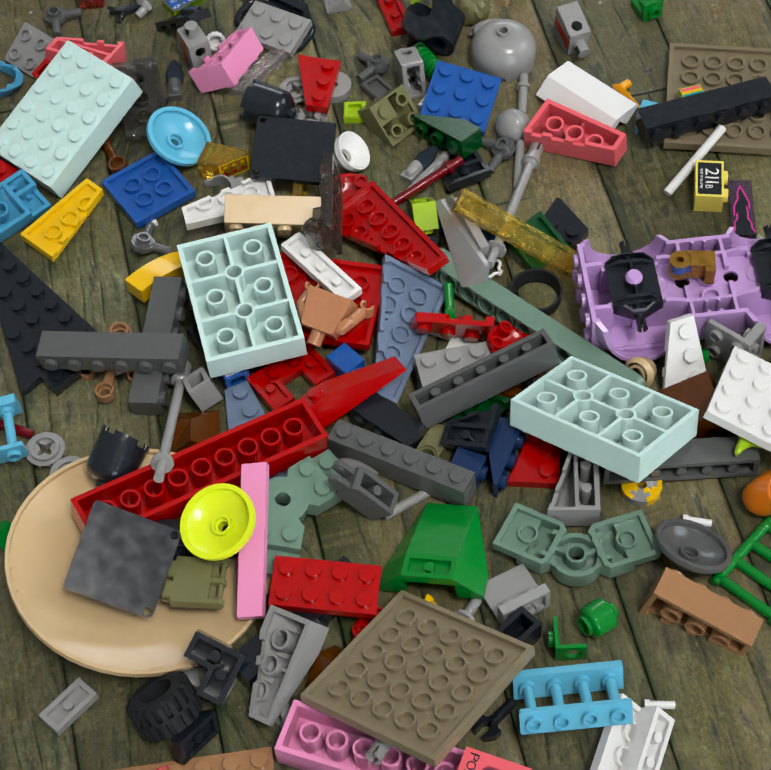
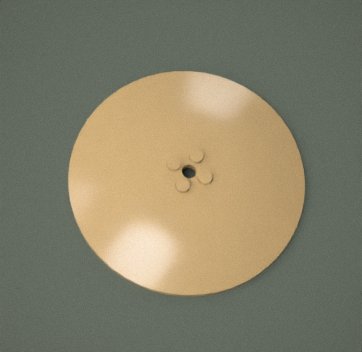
(82, 628)

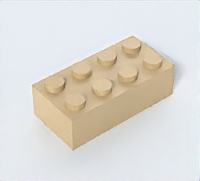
(284, 212)

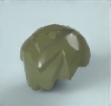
(474, 10)

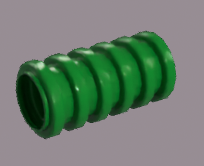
(428, 58)

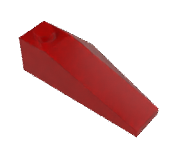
(341, 394)

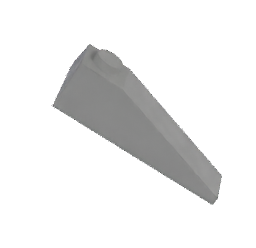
(285, 657)

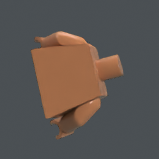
(329, 313)

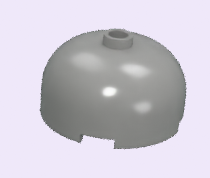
(503, 49)

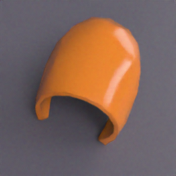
(757, 495)

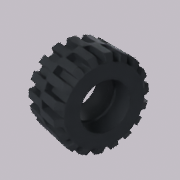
(164, 706)

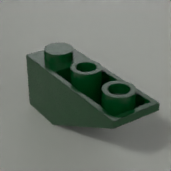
(451, 134)

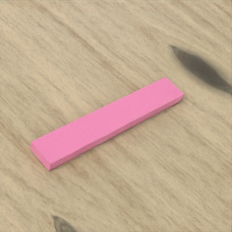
(253, 556)

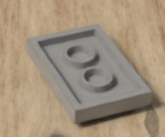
(276, 27)

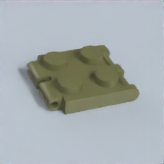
(194, 583)

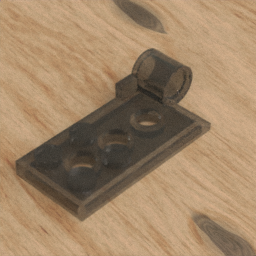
(147, 70)
(326, 223)

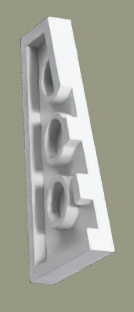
(211, 209)

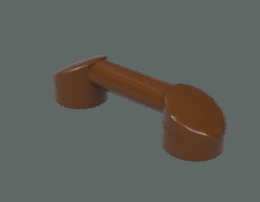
(115, 162)

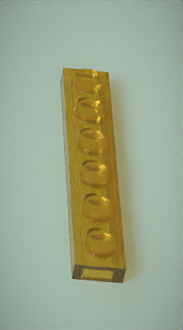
(514, 231)

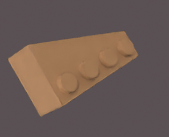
(701, 612)

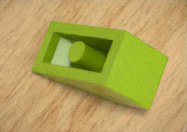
(424, 214)

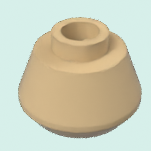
(644, 367)

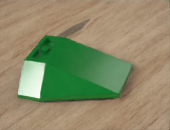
(441, 549)

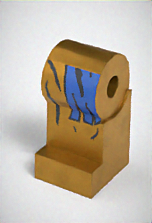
(692, 265)

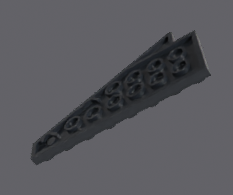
(25, 312)

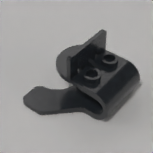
(434, 26)

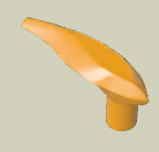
(622, 89)

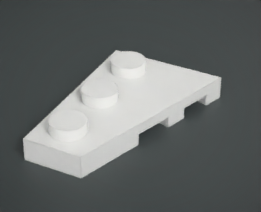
(682, 351)

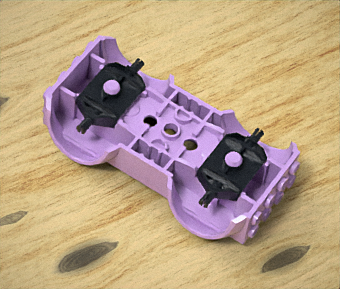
(633, 297)

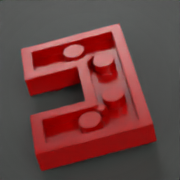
(270, 380)

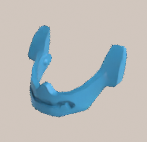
(16, 73)

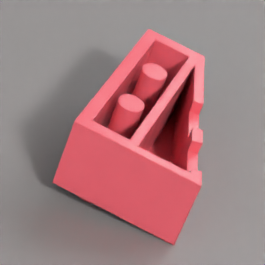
(106, 52)

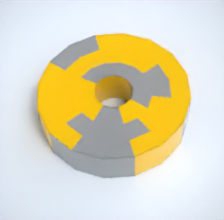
(642, 496)

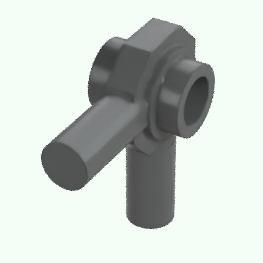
(56, 16)
(376, 64)
(502, 149)
(144, 243)

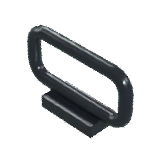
(293, 6)

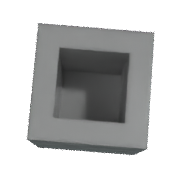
(202, 389)

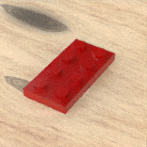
(325, 587)

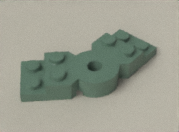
(304, 493)
(607, 549)

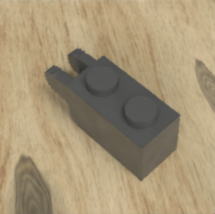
(363, 490)

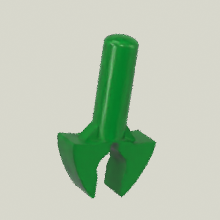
(449, 299)

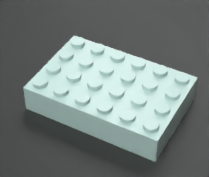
(66, 118)
(241, 300)
(604, 418)

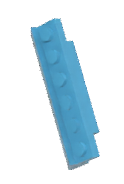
(19, 203)

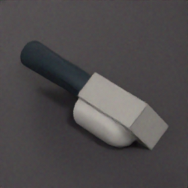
(419, 164)

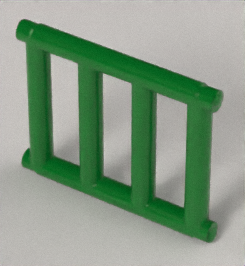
(737, 561)

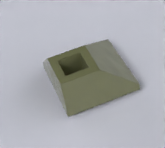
(390, 115)

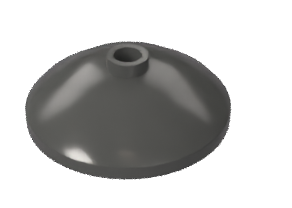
(693, 546)

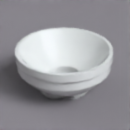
(355, 150)

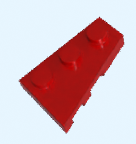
(318, 81)
(449, 328)

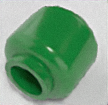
(597, 618)

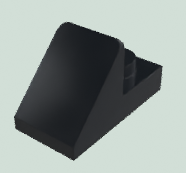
(195, 736)

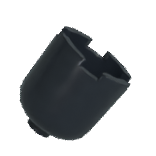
(266, 100)
(114, 456)

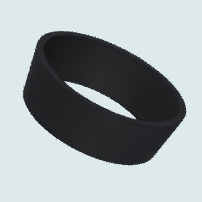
(542, 276)

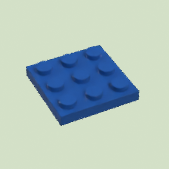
(461, 94)
(148, 189)

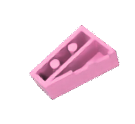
(229, 63)

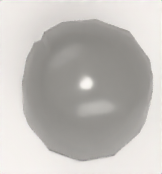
(512, 124)

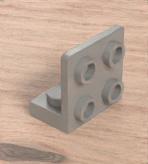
(28, 48)
(721, 340)
(515, 589)

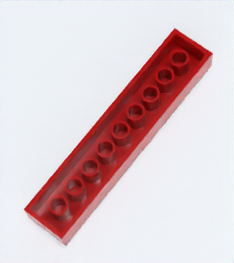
(275, 438)

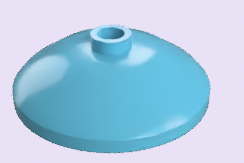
(177, 135)

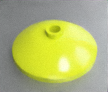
(208, 514)

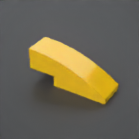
(141, 280)

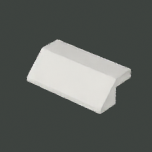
(586, 95)
(635, 744)

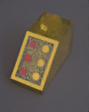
(221, 160)

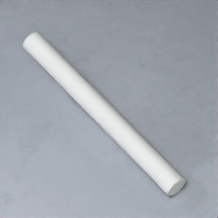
(690, 165)

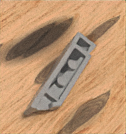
(466, 244)

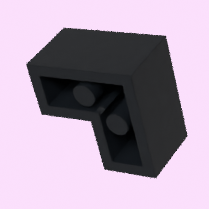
(222, 664)

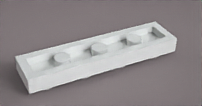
(320, 267)

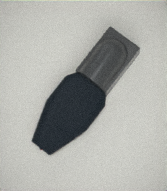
(174, 79)

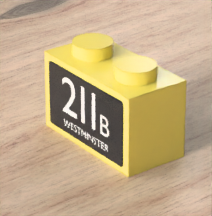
(709, 186)

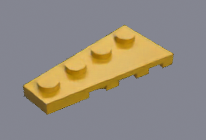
(61, 222)

